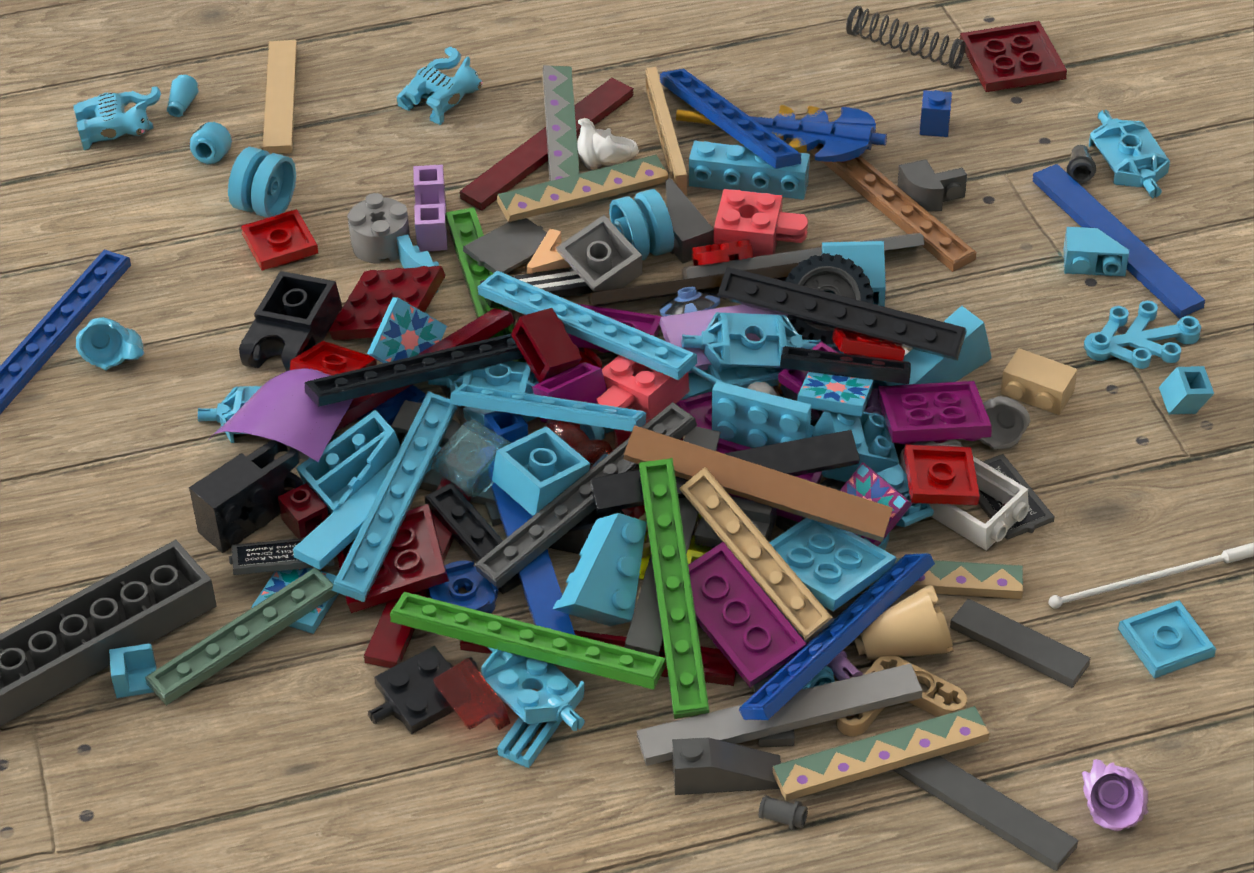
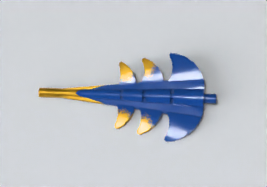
(842, 139)

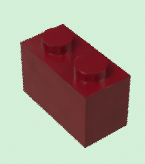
(545, 344)

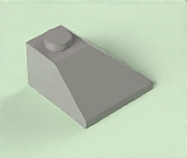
(602, 256)

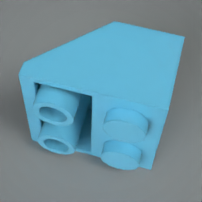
(869, 257)
(870, 437)

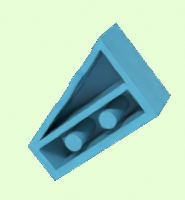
(351, 460)
(607, 573)

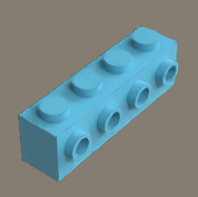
(741, 169)

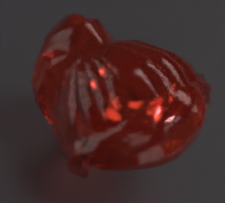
(579, 441)

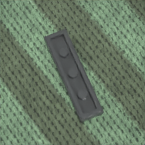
(1020, 643)

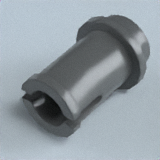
(783, 812)

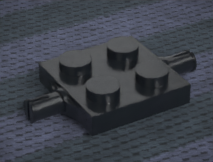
(412, 692)

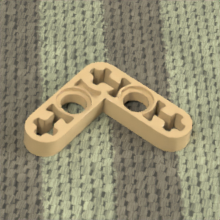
(934, 706)

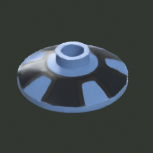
(689, 301)

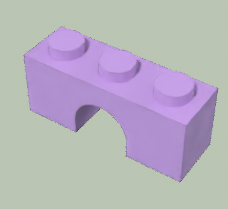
(430, 208)

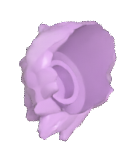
(1115, 796)

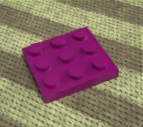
(934, 412)

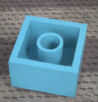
(537, 469)

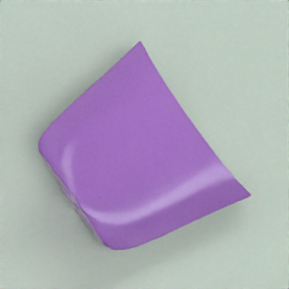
(288, 414)

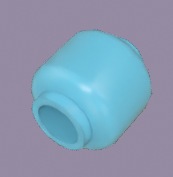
(210, 143)

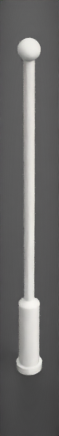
(1228, 556)

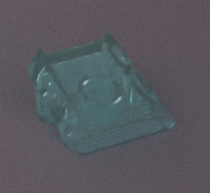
(469, 458)

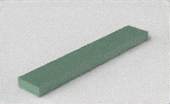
(240, 636)

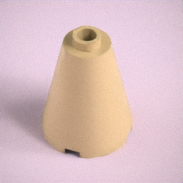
(907, 629)

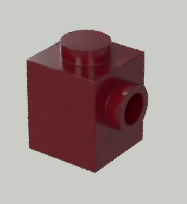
(302, 510)

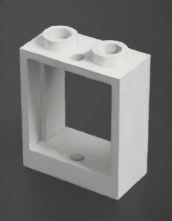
(997, 486)

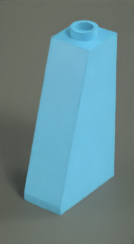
(937, 369)

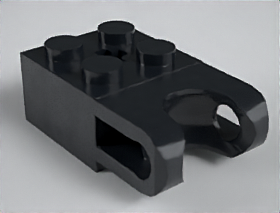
(290, 319)
(243, 494)

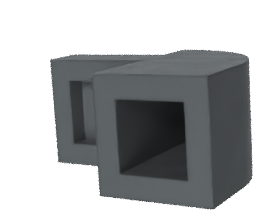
(931, 188)

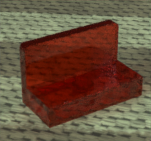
(471, 696)

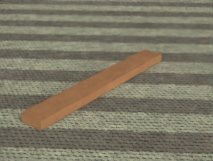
(903, 210)
(763, 484)

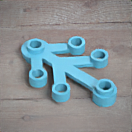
(1104, 344)

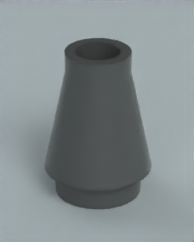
(1081, 165)

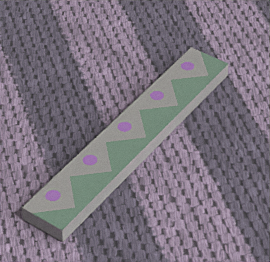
(560, 122)

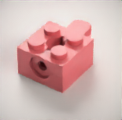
(759, 219)
(640, 387)

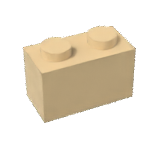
(1038, 381)

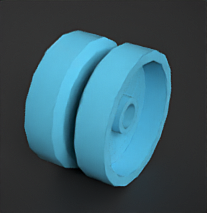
(261, 182)
(644, 222)

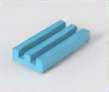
(536, 747)

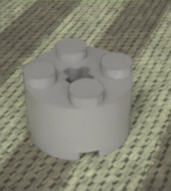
(375, 227)

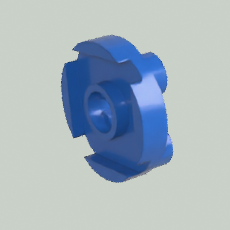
(464, 574)

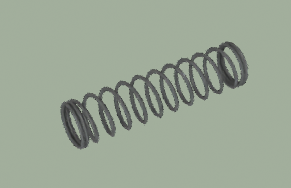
(858, 25)

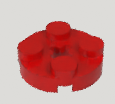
(722, 252)

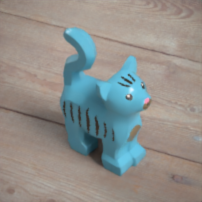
(439, 89)
(105, 116)

